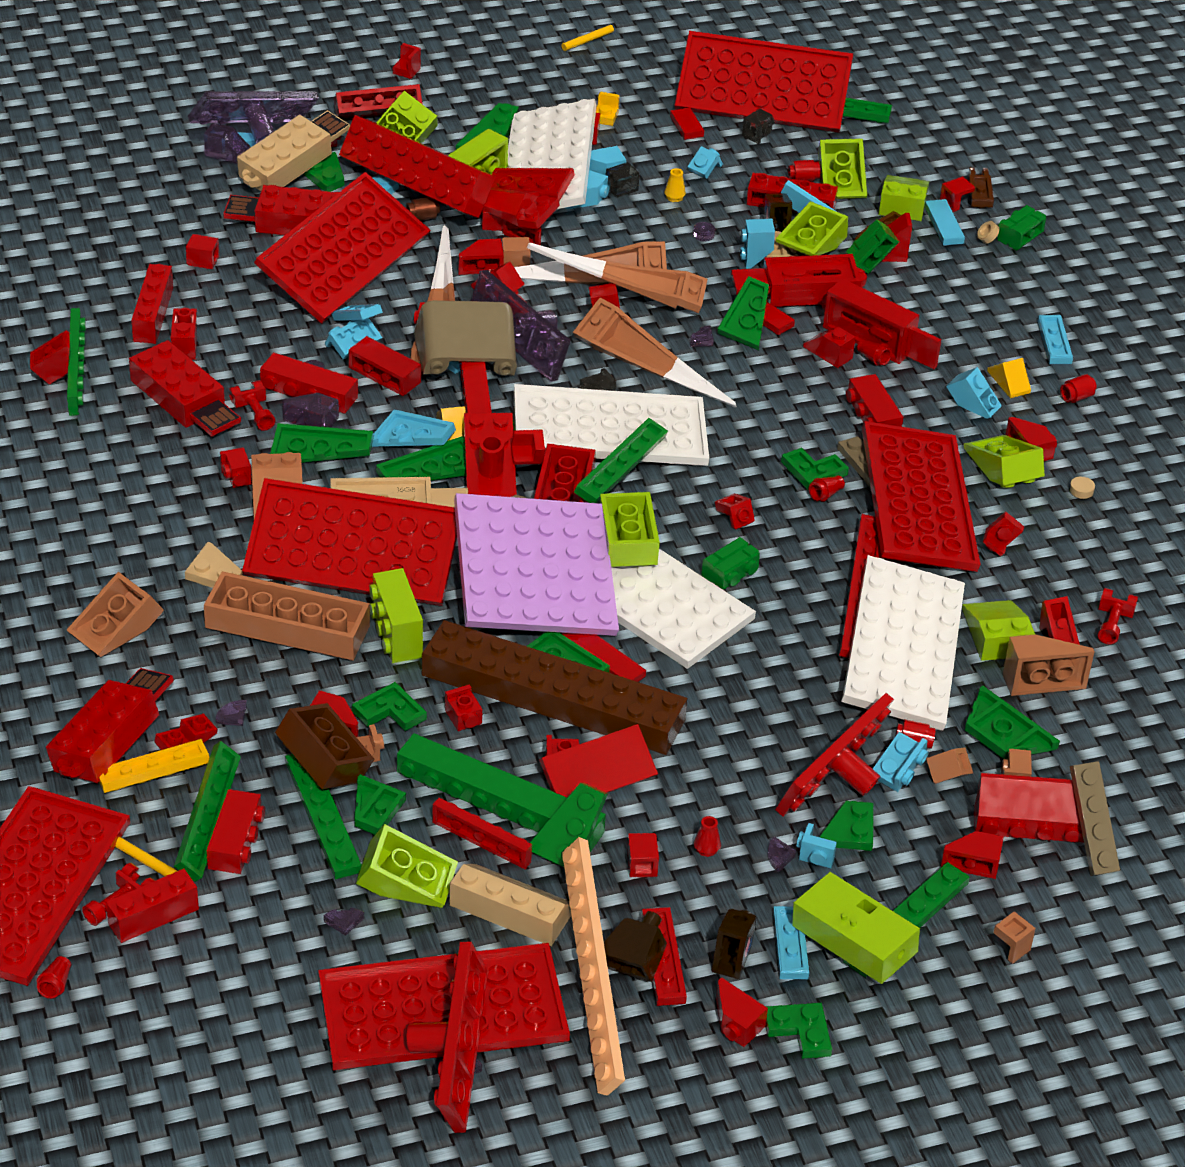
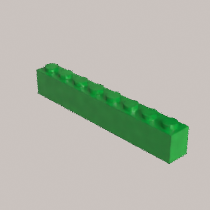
(483, 785)

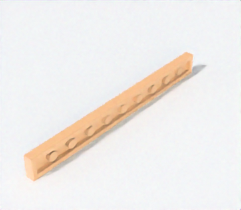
(593, 967)

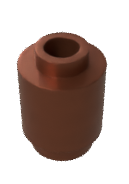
(424, 208)

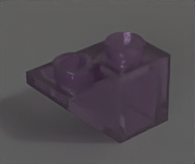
(224, 143)
(311, 410)

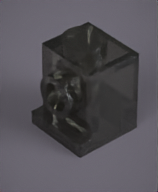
(761, 125)
(599, 381)

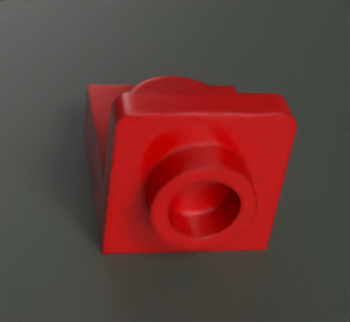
(738, 508)
(1002, 533)

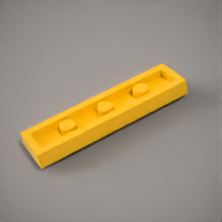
(154, 765)

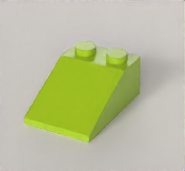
(843, 166)
(904, 196)
(815, 230)
(1007, 460)
(993, 625)
(406, 869)

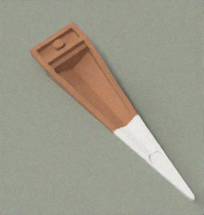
(639, 254)
(442, 284)
(662, 285)
(619, 336)

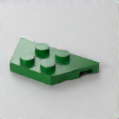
(1005, 728)

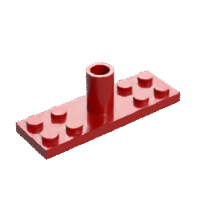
(489, 454)
(841, 759)
(456, 1037)

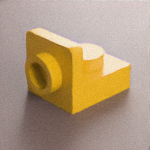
(608, 107)

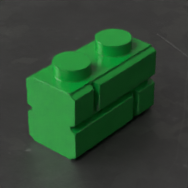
(1021, 227)
(873, 246)
(731, 563)

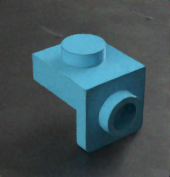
(704, 162)
(816, 849)

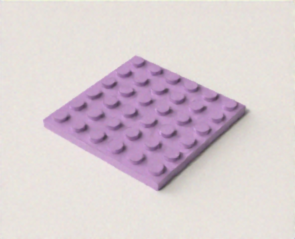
(535, 565)

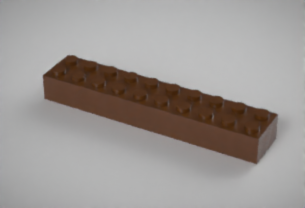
(552, 685)

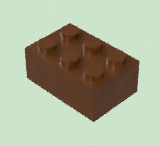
(324, 745)

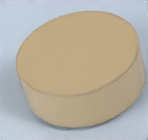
(988, 232)
(1082, 487)

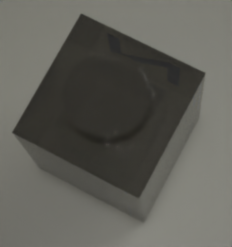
(622, 179)

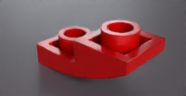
(190, 729)

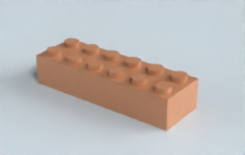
(287, 615)

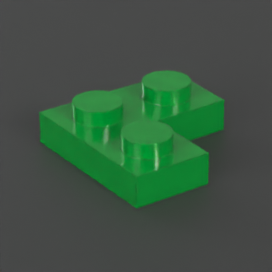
(808, 469)
(390, 702)
(806, 1022)

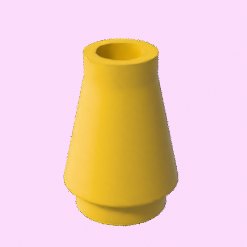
(675, 186)

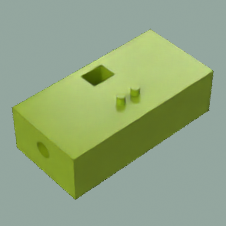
(856, 927)

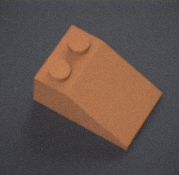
(274, 466)
(115, 616)
(1045, 665)

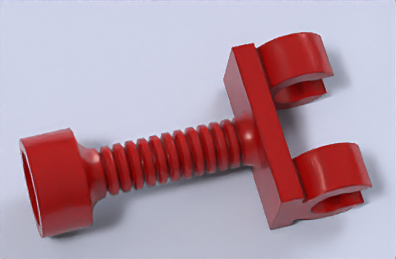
(264, 418)
(1109, 631)
(126, 880)

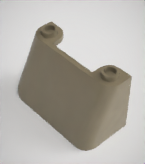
(465, 333)

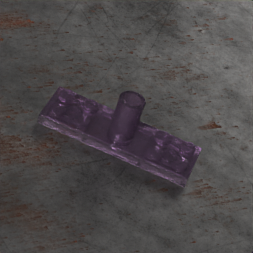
(254, 108)
(534, 330)

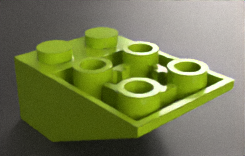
(409, 118)

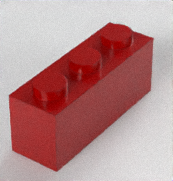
(384, 366)
(872, 401)
(235, 831)
(152, 905)

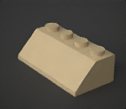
(509, 903)

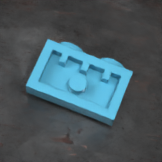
(349, 335)
(900, 760)

